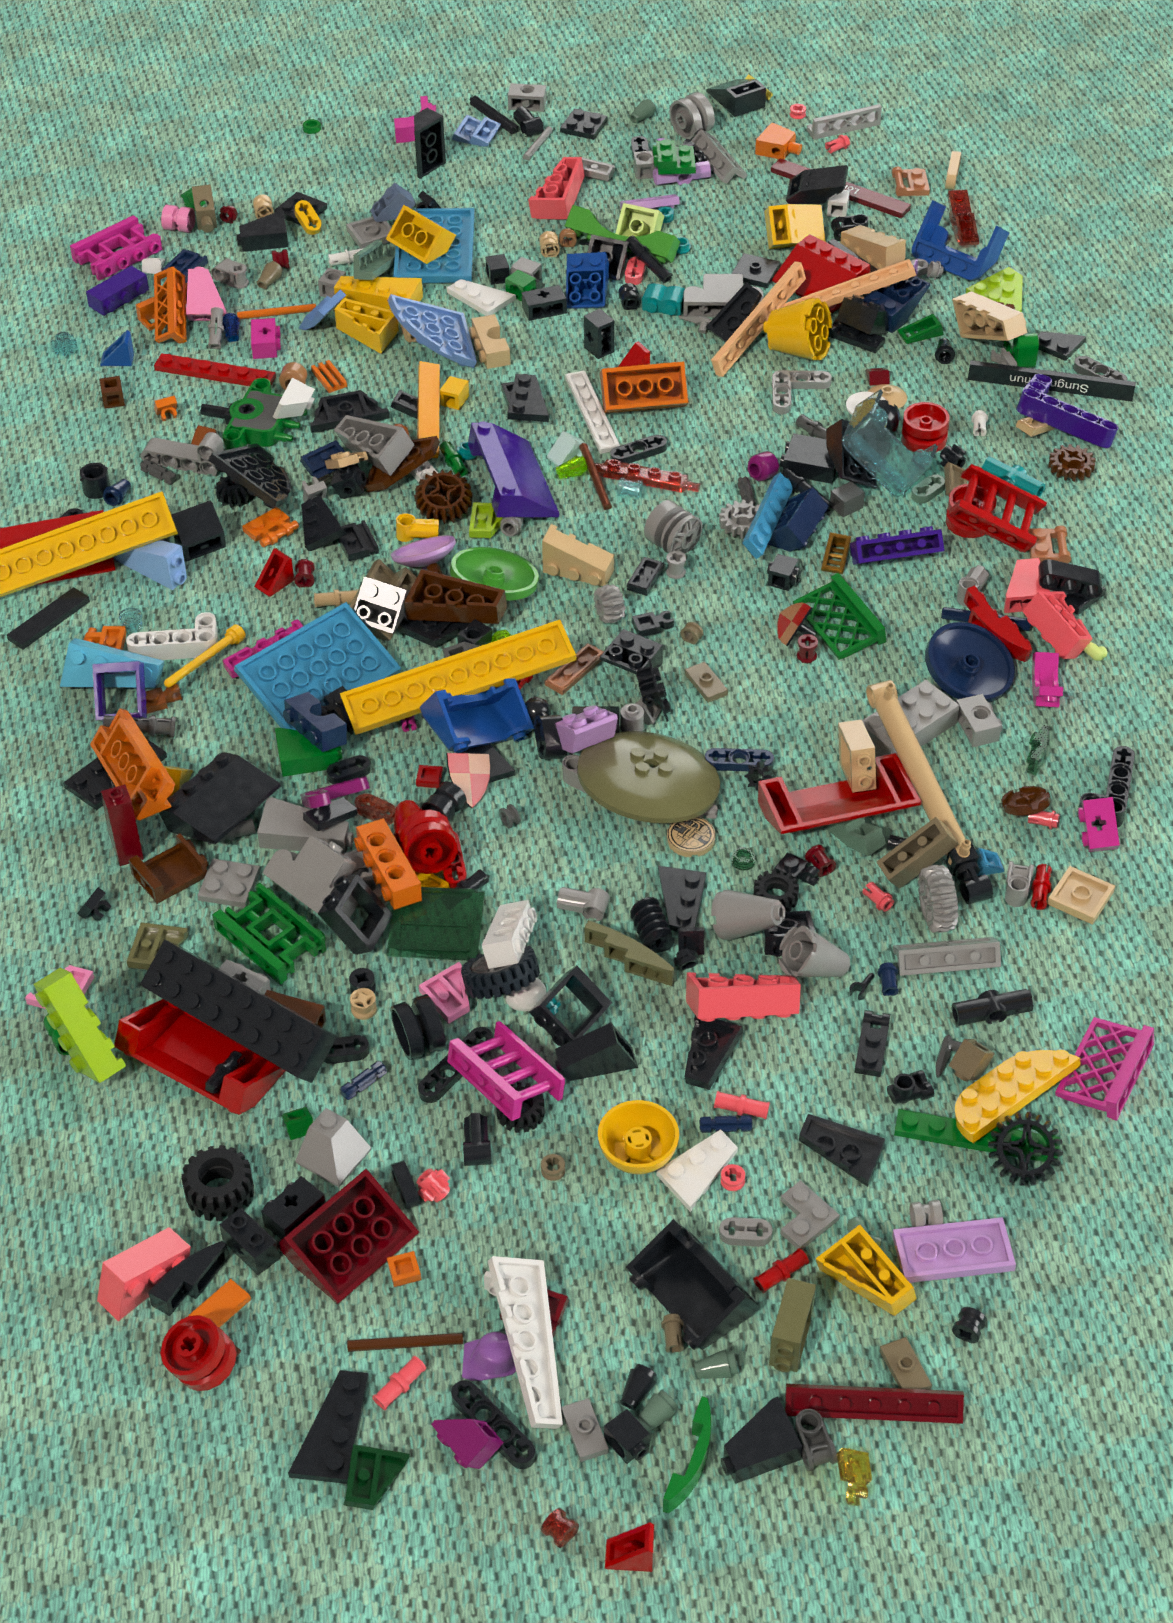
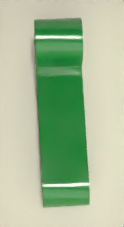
(1024, 349)

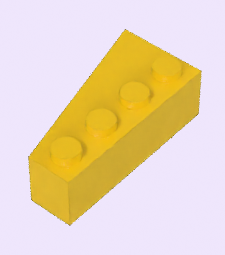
(377, 291)

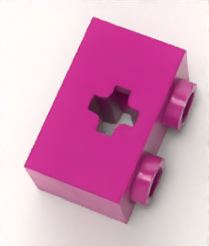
(265, 338)
(1104, 811)

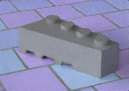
(383, 443)

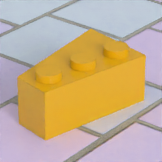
(366, 323)

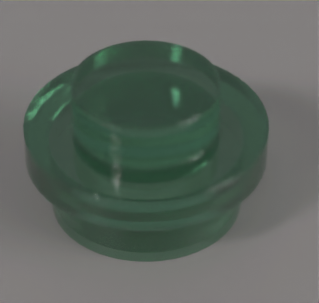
(743, 859)

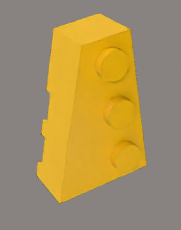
(867, 1271)

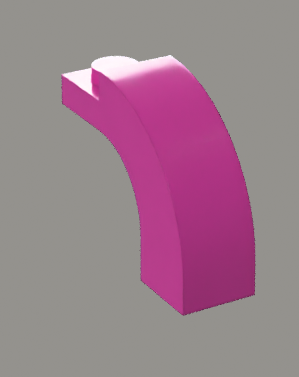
(405, 126)
(1045, 679)

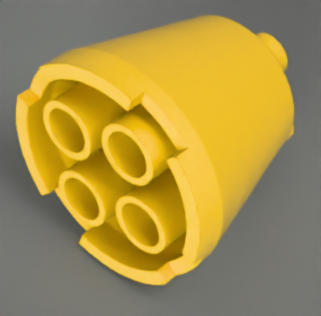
(800, 329)

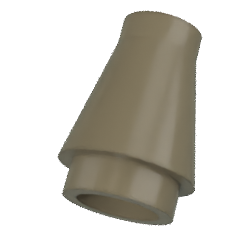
(270, 273)

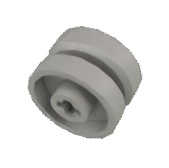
(691, 115)

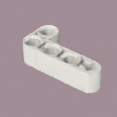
(176, 643)

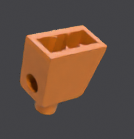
(777, 142)

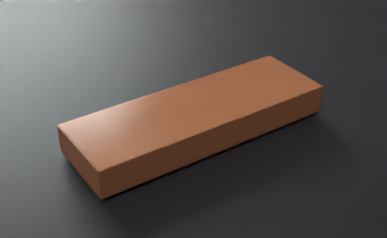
(572, 672)

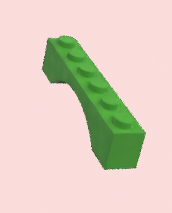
(660, 244)

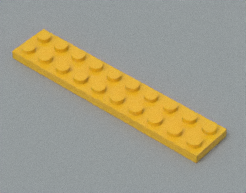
(85, 543)
(458, 674)

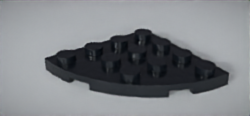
(255, 471)

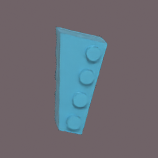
(82, 654)

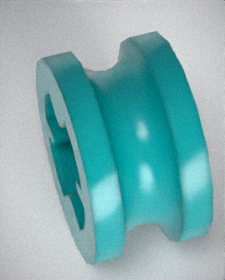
(668, 212)

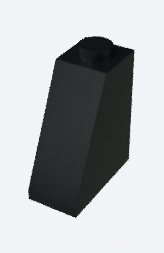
(263, 233)
(595, 1054)
(762, 1444)

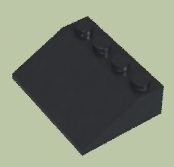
(217, 798)

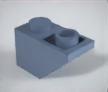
(391, 203)

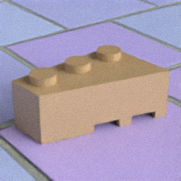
(575, 560)

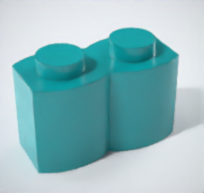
(663, 299)

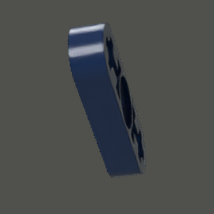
(746, 754)

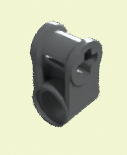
(816, 1443)

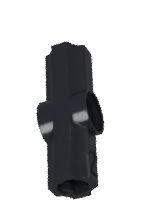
(992, 1006)

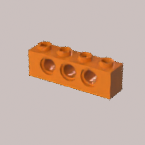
(388, 864)

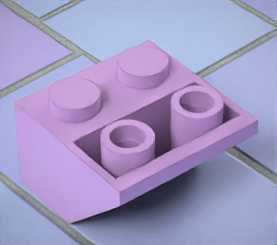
(586, 728)

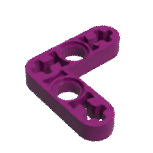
(323, 796)

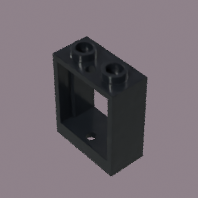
(378, 914)
(585, 991)

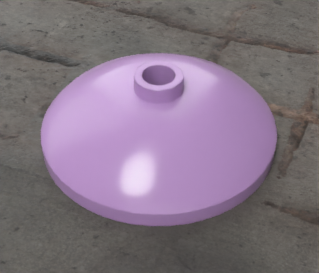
(424, 551)

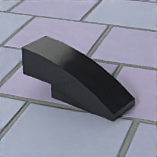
(188, 1277)

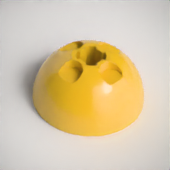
(638, 1136)

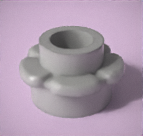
(935, 270)

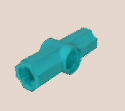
(1015, 475)

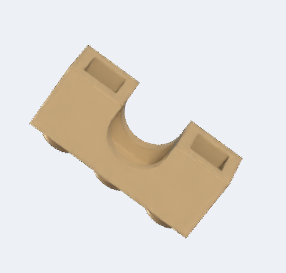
(487, 341)

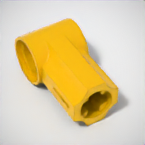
(409, 528)

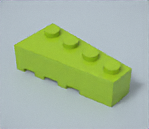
(77, 1026)

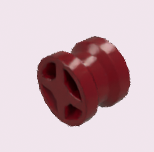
(281, 258)

